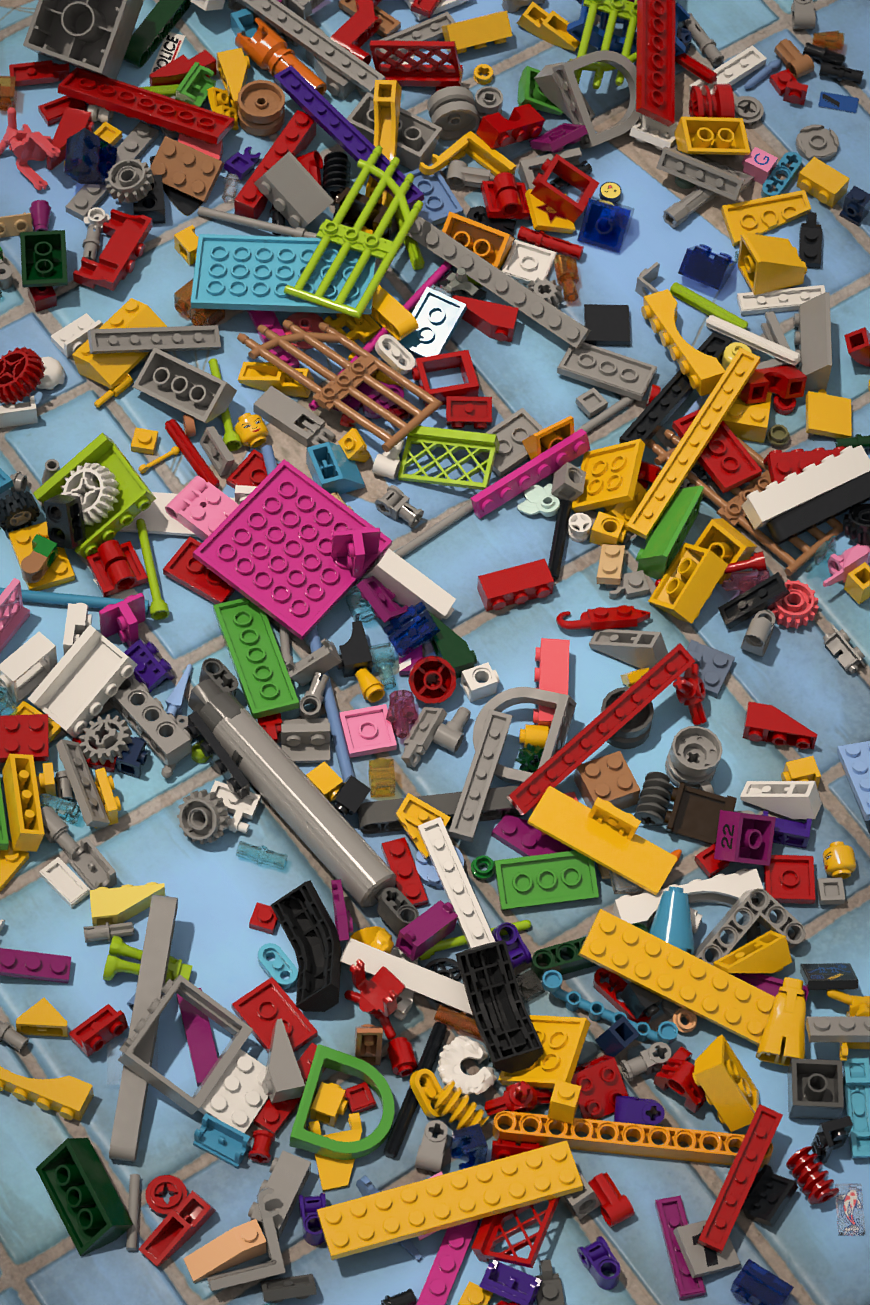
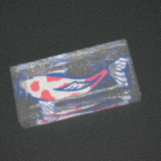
(850, 1210)

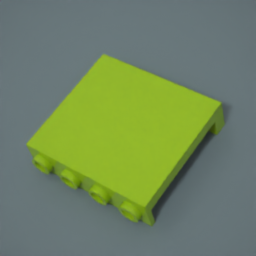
(132, 499)

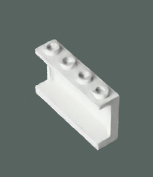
(82, 681)

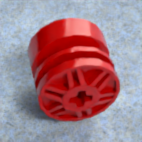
(718, 104)

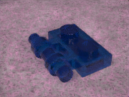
(415, 632)

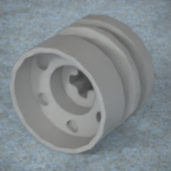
(693, 756)

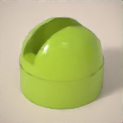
(197, 754)

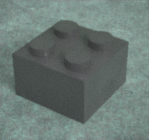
(815, 1089)

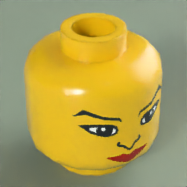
(251, 430)
(839, 860)

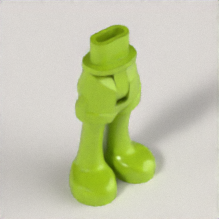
(116, 965)

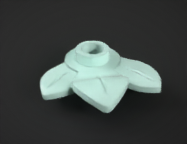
(540, 501)

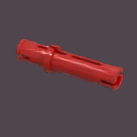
(554, 244)

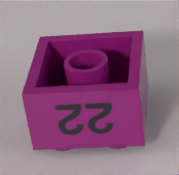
(744, 838)

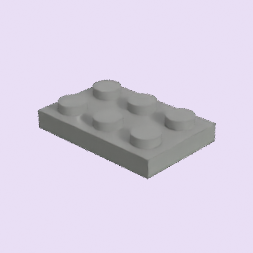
(510, 436)

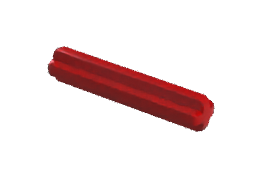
(696, 68)

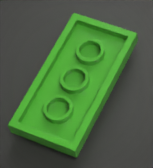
(545, 879)

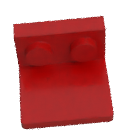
(599, 1085)

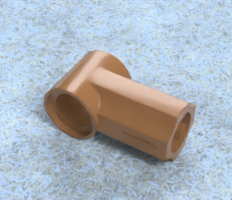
(793, 59)

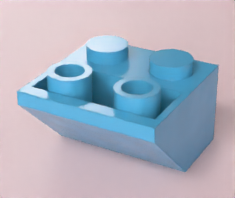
(333, 469)

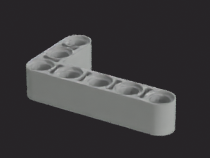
(750, 914)

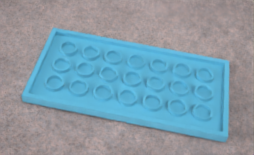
(254, 270)

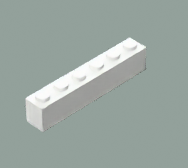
(809, 484)

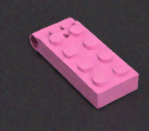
(200, 507)

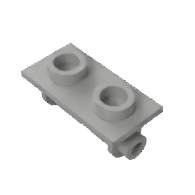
(839, 642)

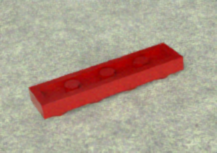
(274, 1115)

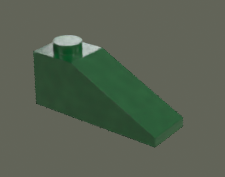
(452, 648)

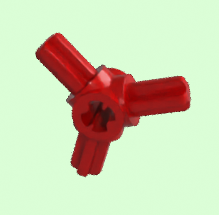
(691, 693)
(518, 1098)

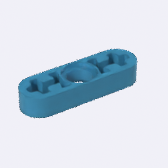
(781, 168)

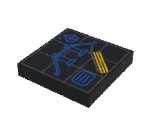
(829, 976)

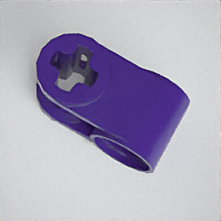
(514, 945)
(633, 1110)
(308, 1212)
(597, 1259)

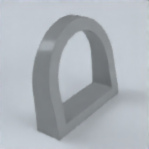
(575, 103)
(558, 731)

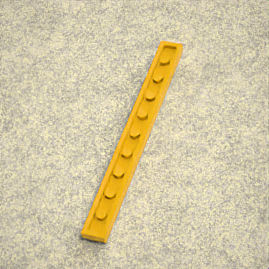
(693, 443)

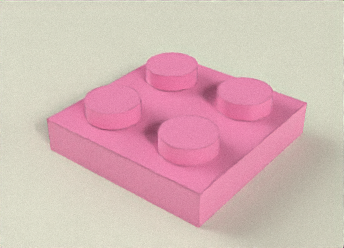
(367, 731)

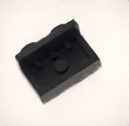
(768, 1196)

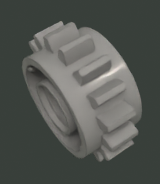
(129, 180)
(215, 816)

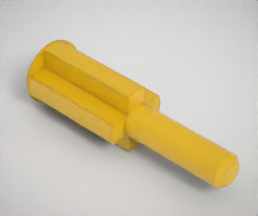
(115, 391)

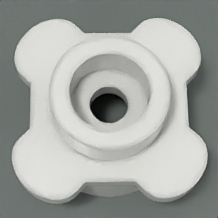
(96, 213)

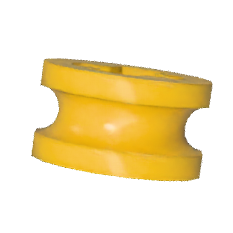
(484, 69)

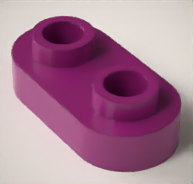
(383, 401)

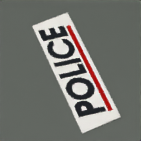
(168, 51)

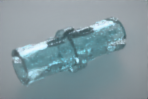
(262, 855)

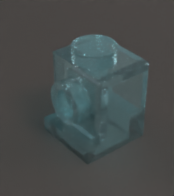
(358, 606)

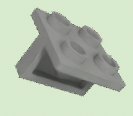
(306, 740)

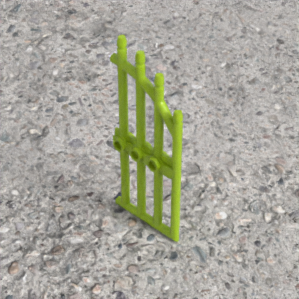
(615, 8)
(358, 240)

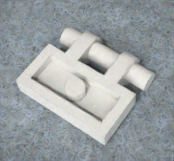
(239, 807)

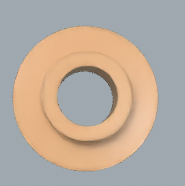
(691, 1020)

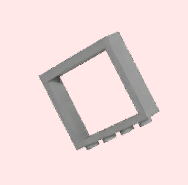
(210, 1008)

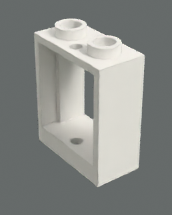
(28, 667)

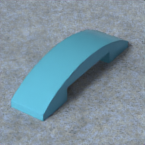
(857, 1104)

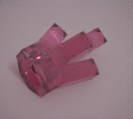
(745, 580)
(401, 712)

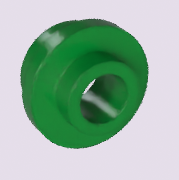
(483, 861)

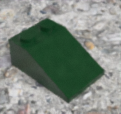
(43, 258)

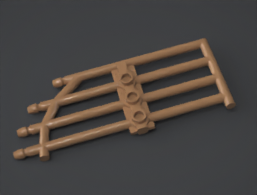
(347, 381)
(734, 514)

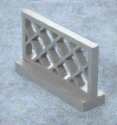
(704, 172)

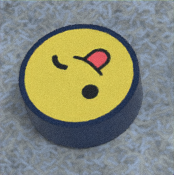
(610, 192)

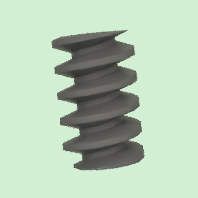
(654, 799)

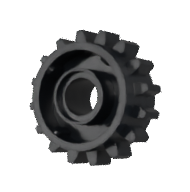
(858, 524)

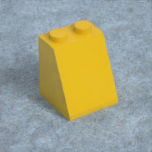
(769, 263)

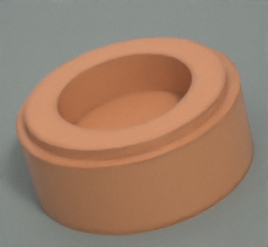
(189, 425)

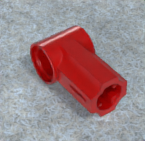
(312, 163)
(614, 1206)

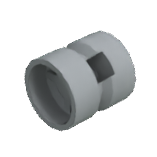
(488, 101)

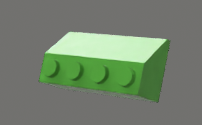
(670, 532)

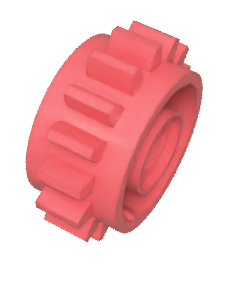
(801, 612)

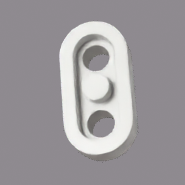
(395, 354)

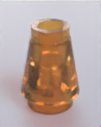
(832, 40)

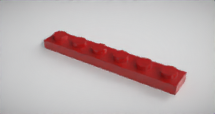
(740, 1178)

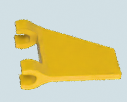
(336, 1172)

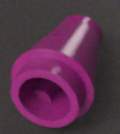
(40, 215)

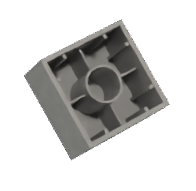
(84, 32)

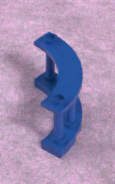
(576, 30)

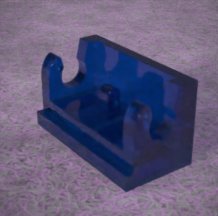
(469, 1143)

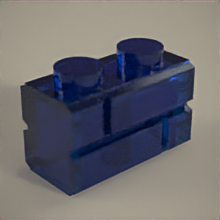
(760, 1286)

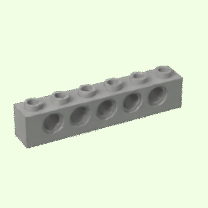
(139, 717)

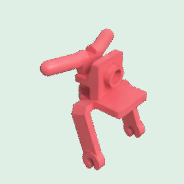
(27, 146)

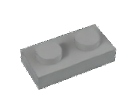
(217, 451)

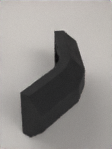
(315, 947)
(499, 1007)

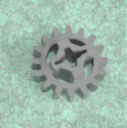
(105, 739)

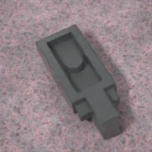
(551, 1287)

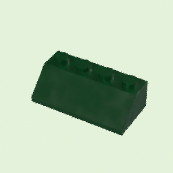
(84, 1195)

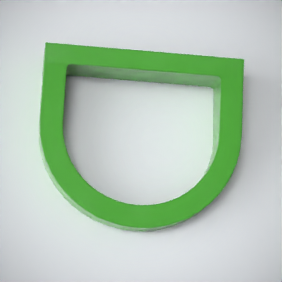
(318, 1144)

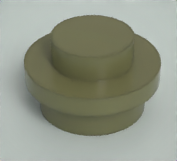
(778, 435)

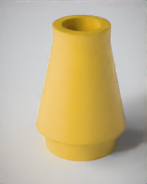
(370, 686)

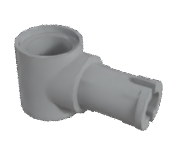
(313, 696)
(451, 734)

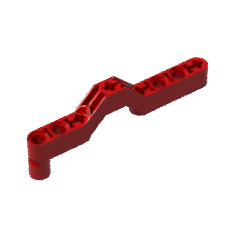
(359, 29)

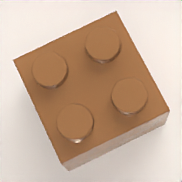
(607, 779)

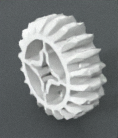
(95, 500)

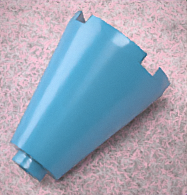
(673, 920)

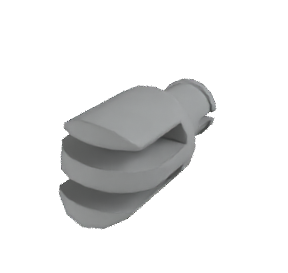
(57, 830)

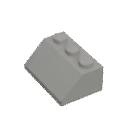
(293, 191)

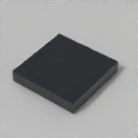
(607, 324)

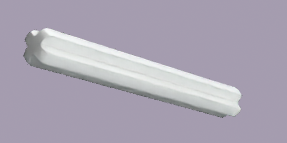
(753, 340)

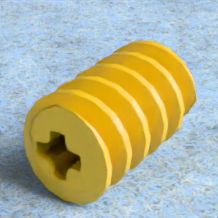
(458, 1107)

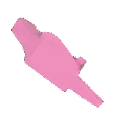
(843, 564)

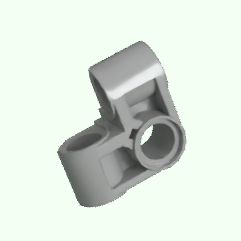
(759, 633)

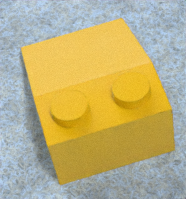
(749, 420)

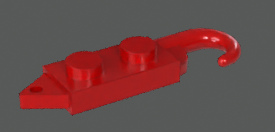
(605, 618)

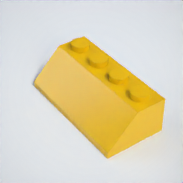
(113, 367)

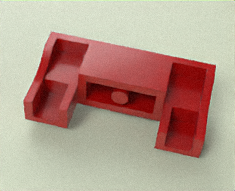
(120, 252)

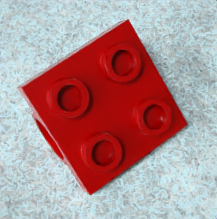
(505, 197)
(116, 567)

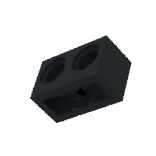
(153, 204)
(65, 521)

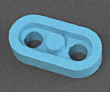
(279, 966)

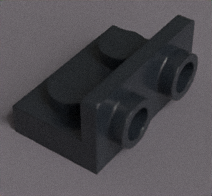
(831, 1136)

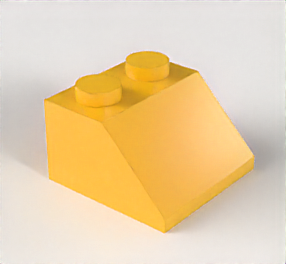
(725, 543)

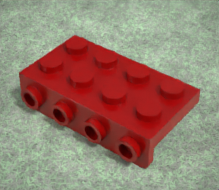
(784, 463)

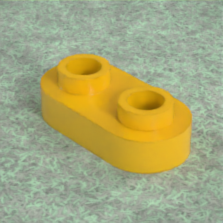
(427, 1092)

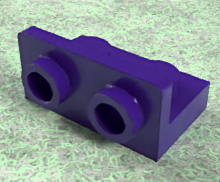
(150, 668)

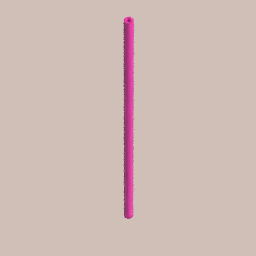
(370, 346)

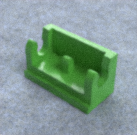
(195, 85)

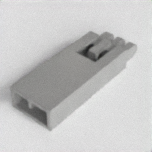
(284, 412)

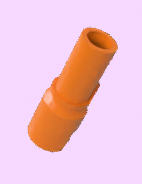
(271, 54)

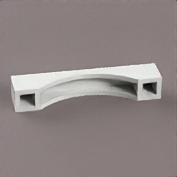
(719, 889)

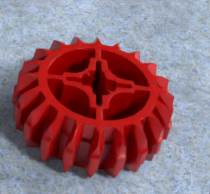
(19, 374)

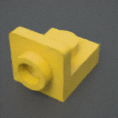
(354, 446)
(46, 781)

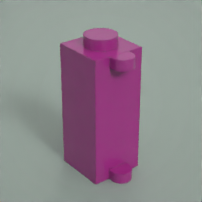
(427, 930)

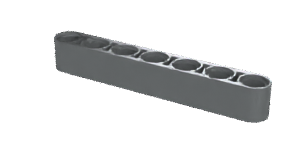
(381, 818)

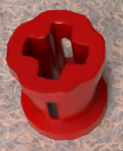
(261, 1146)

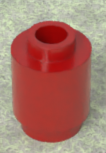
(402, 1057)

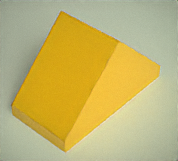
(42, 1021)

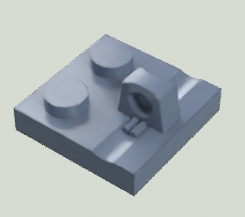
(713, 666)

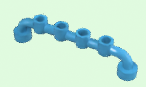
(552, 983)

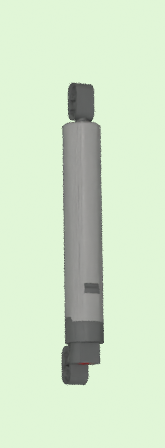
(297, 798)

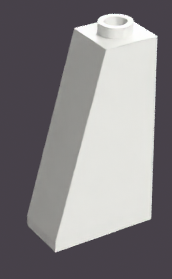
(410, 585)

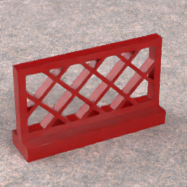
(416, 73)
(492, 1226)

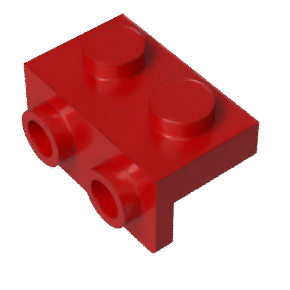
(468, 411)
(99, 1029)

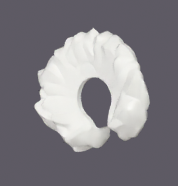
(450, 1061)

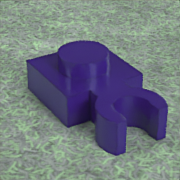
(242, 164)

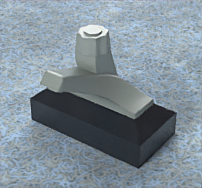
(459, 285)

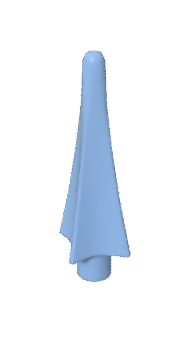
(176, 698)

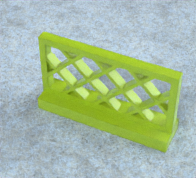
(456, 441)

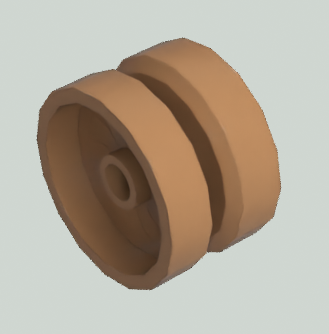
(261, 108)

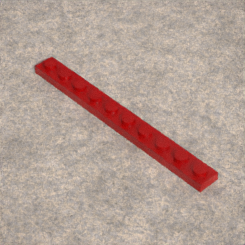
(601, 729)

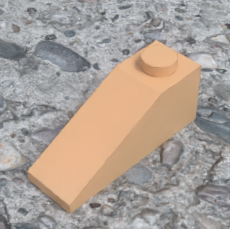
(227, 1251)

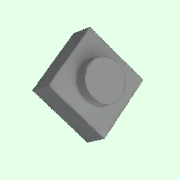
(591, 402)
(830, 891)

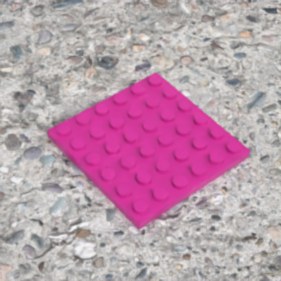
(280, 549)

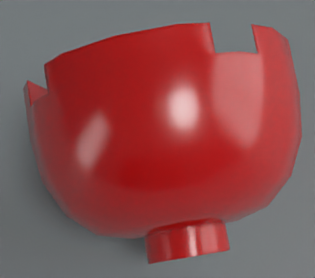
(432, 679)

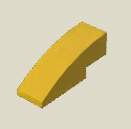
(548, 27)
(264, 375)

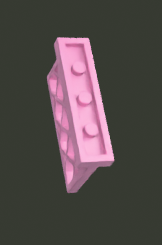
(11, 612)

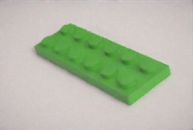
(256, 658)

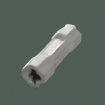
(681, 210)

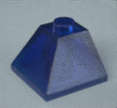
(605, 224)

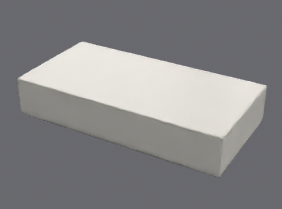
(64, 882)

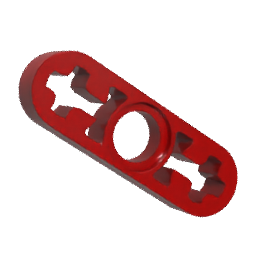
(604, 989)

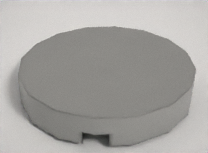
(817, 143)

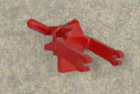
(377, 995)

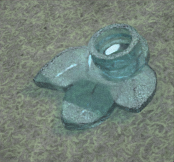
(823, 553)

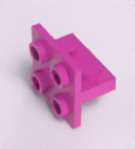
(354, 546)
(123, 618)

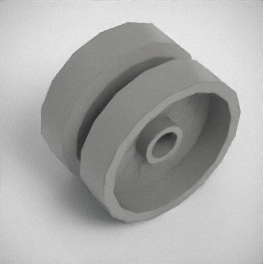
(453, 111)

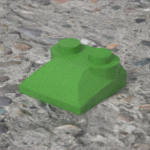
(530, 93)

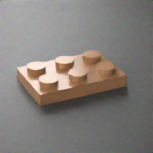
(186, 169)

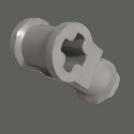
(397, 505)
(646, 1062)

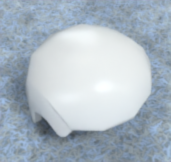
(53, 374)

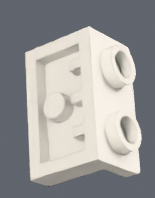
(74, 334)

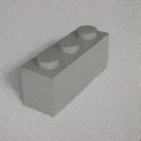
(288, 1180)

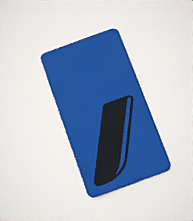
(838, 102)

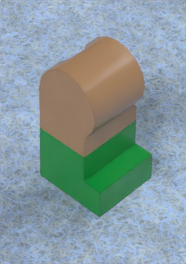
(40, 559)

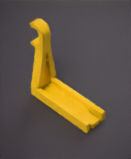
(476, 149)

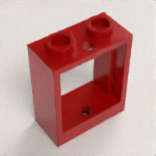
(555, 198)
(447, 361)

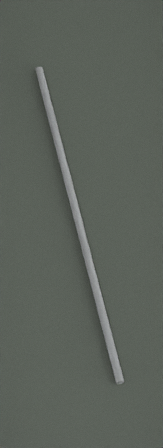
(467, 508)

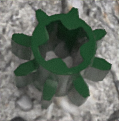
(529, 758)

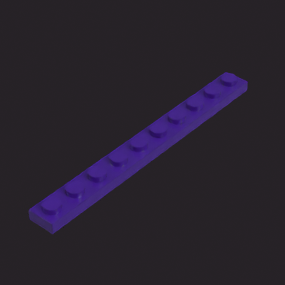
(338, 126)

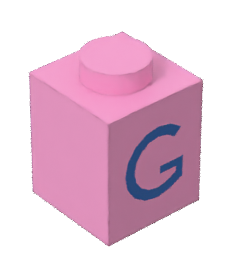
(759, 164)

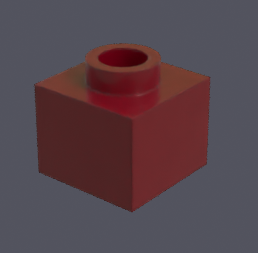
(42, 297)

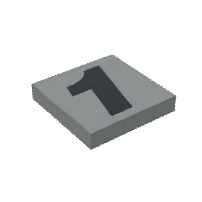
(699, 1258)

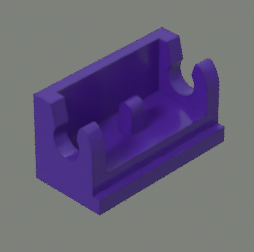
(791, 832)
(511, 1283)

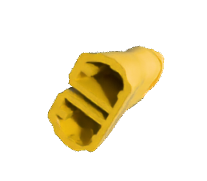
(785, 1026)

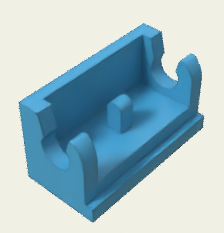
(222, 1141)

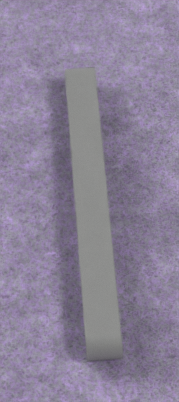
(149, 985)

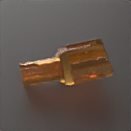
(567, 276)

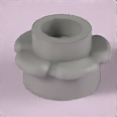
(19, 482)

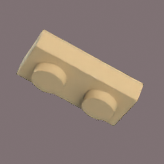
(611, 564)

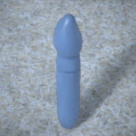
(772, 66)

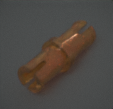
(457, 1020)

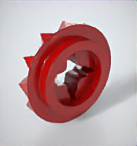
(156, 1188)

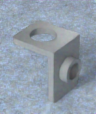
(645, 278)

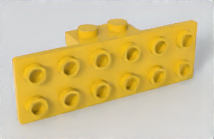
(603, 836)

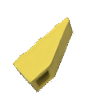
(122, 903)

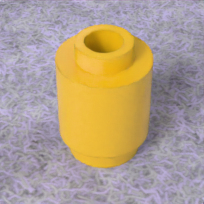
(534, 735)

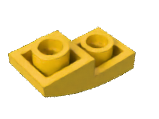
(219, 103)

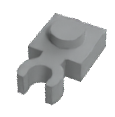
(632, 584)

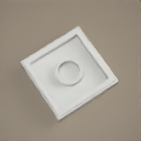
(528, 262)

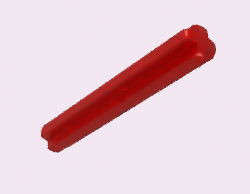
(190, 452)

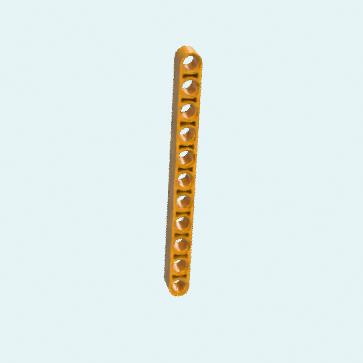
(619, 1132)

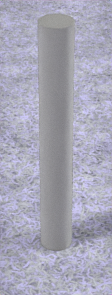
(133, 1208)

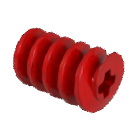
(809, 1176)

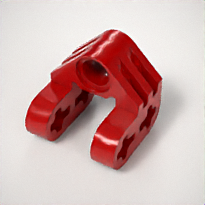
(678, 1076)

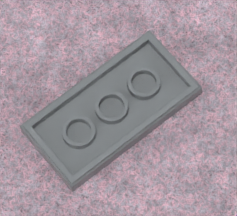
(607, 370)

